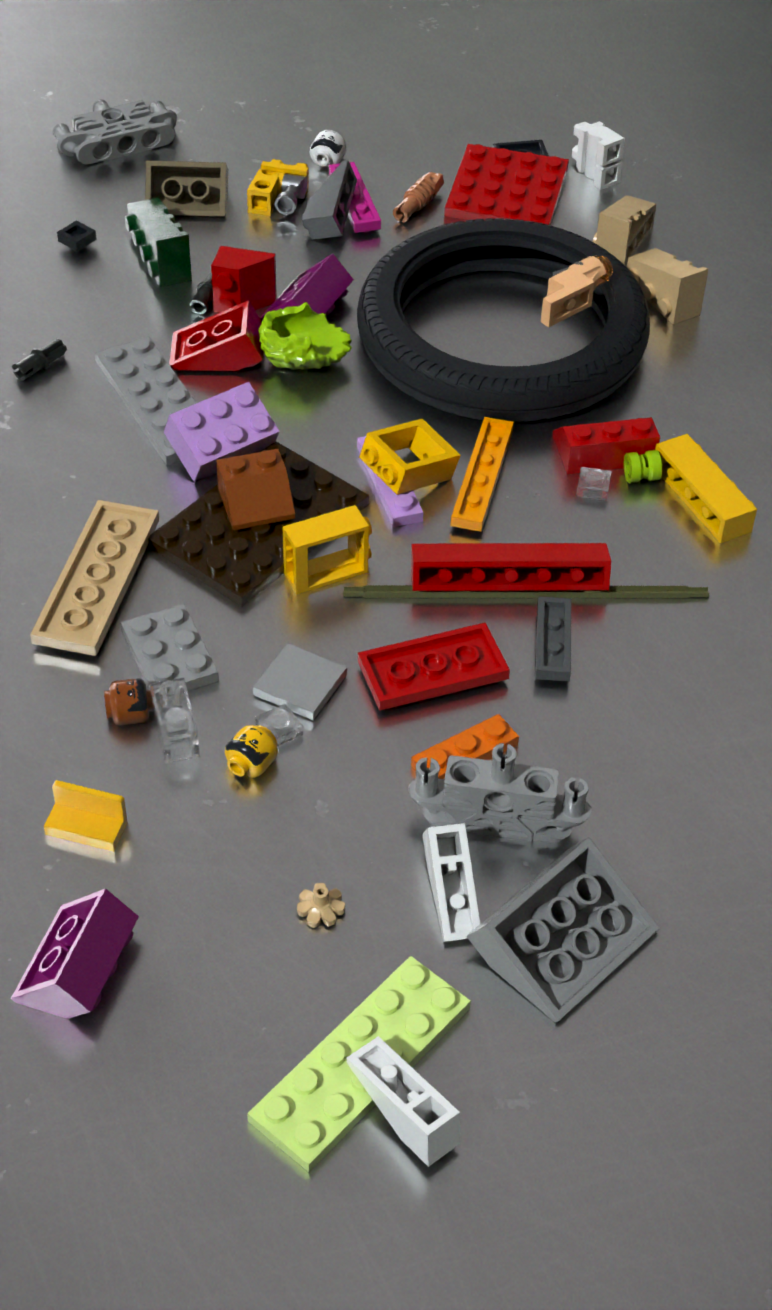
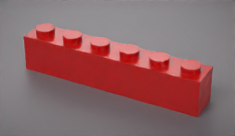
(510, 566)

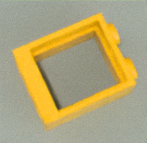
(436, 456)
(333, 567)

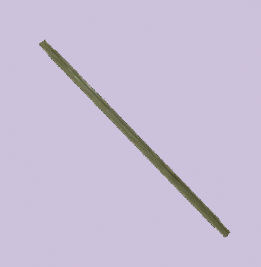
(405, 591)

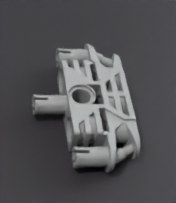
(116, 131)
(500, 797)

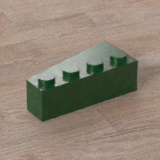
(160, 241)

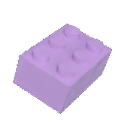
(219, 429)

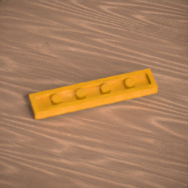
(482, 474)

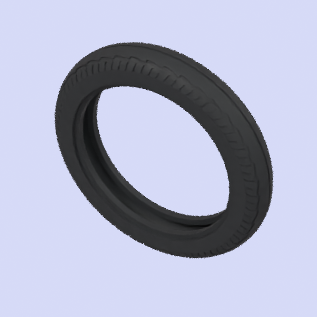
(493, 390)

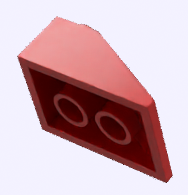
(219, 342)

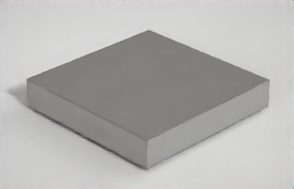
(300, 681)

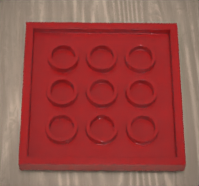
(506, 185)

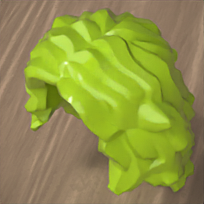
(302, 338)

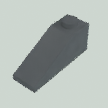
(330, 204)

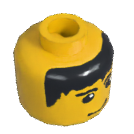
(251, 751)

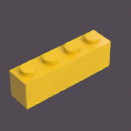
(706, 489)

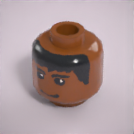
(128, 702)

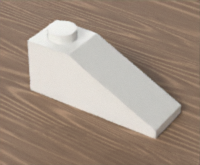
(451, 880)
(407, 1101)

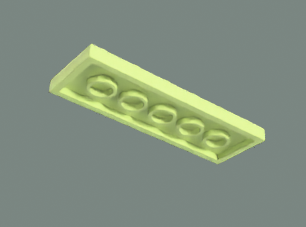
(322, 1094)

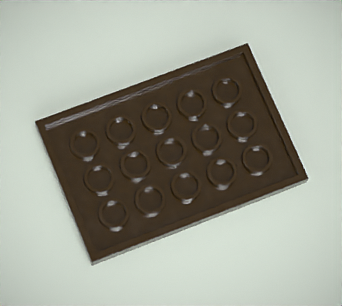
(249, 558)

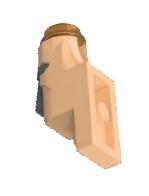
(573, 288)

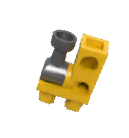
(277, 179)

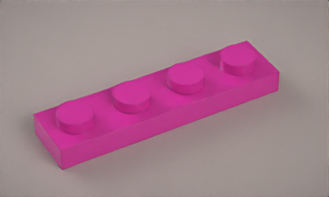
(362, 211)

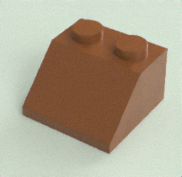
(255, 489)

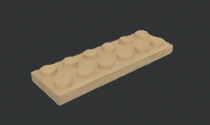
(95, 578)

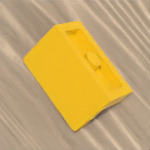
(86, 816)

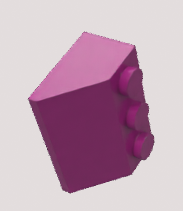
(317, 286)
(77, 956)

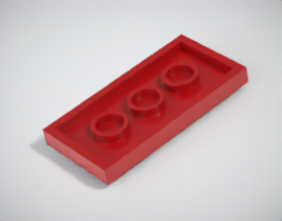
(433, 666)

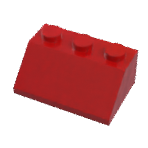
(604, 443)

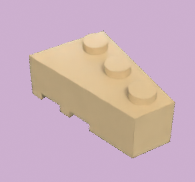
(624, 226)
(669, 284)

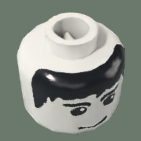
(328, 147)

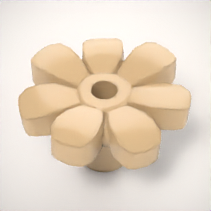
(320, 905)

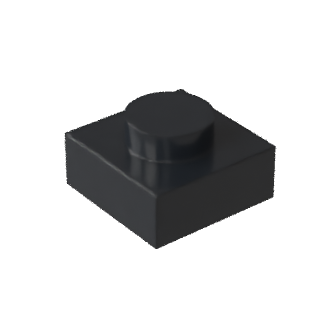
(76, 235)

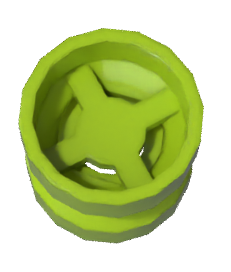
(642, 466)

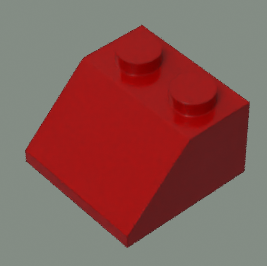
(243, 276)

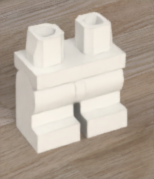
(596, 155)

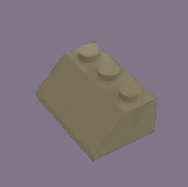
(189, 187)

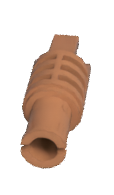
(418, 195)

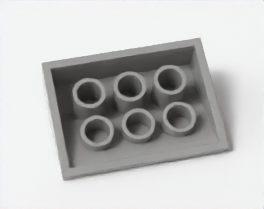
(564, 931)

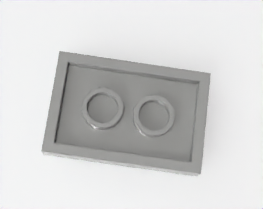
(169, 648)

